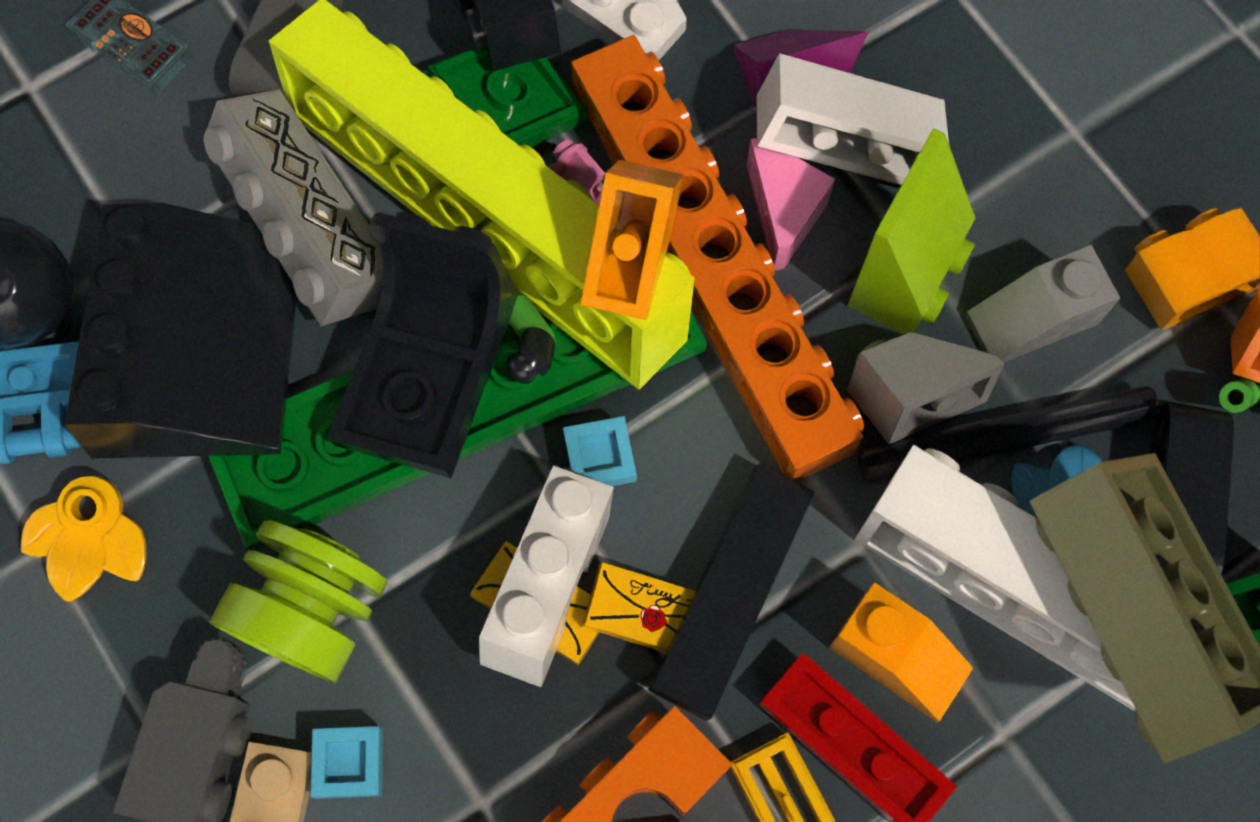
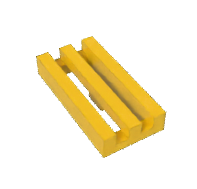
(808, 787)

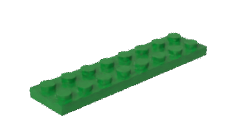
(322, 480)

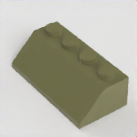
(1154, 603)

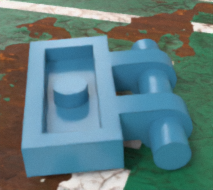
(36, 383)

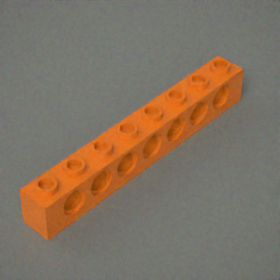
(798, 443)

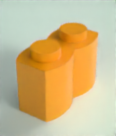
(1197, 267)

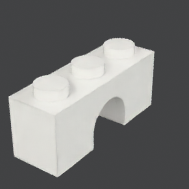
(543, 576)

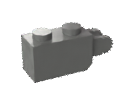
(189, 743)

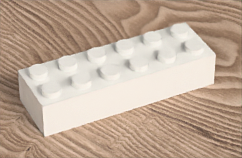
(986, 558)

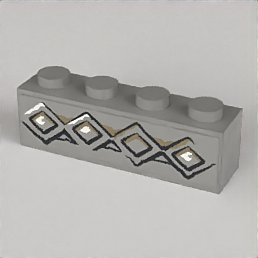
(297, 204)

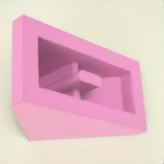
(787, 199)

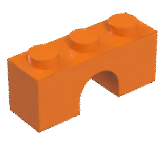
(666, 760)

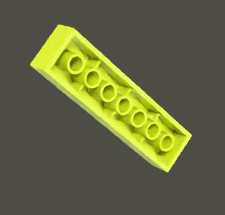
(467, 173)

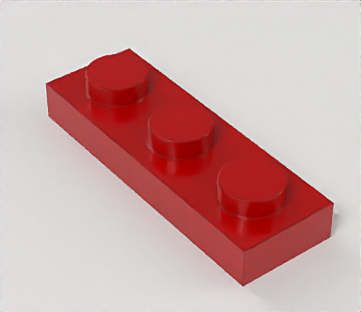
(857, 744)

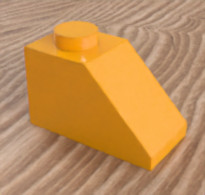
(631, 238)
(902, 652)

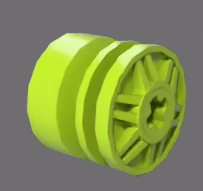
(300, 600)

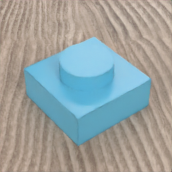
(601, 451)
(347, 762)

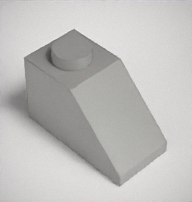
(1044, 305)
(919, 382)

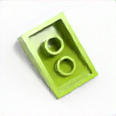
(917, 243)

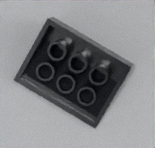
(181, 338)

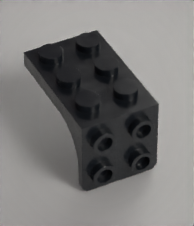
(428, 345)

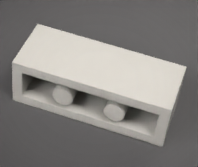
(844, 119)

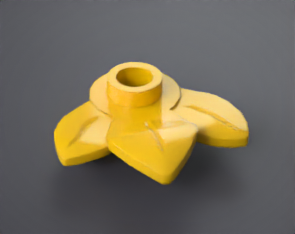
(84, 547)

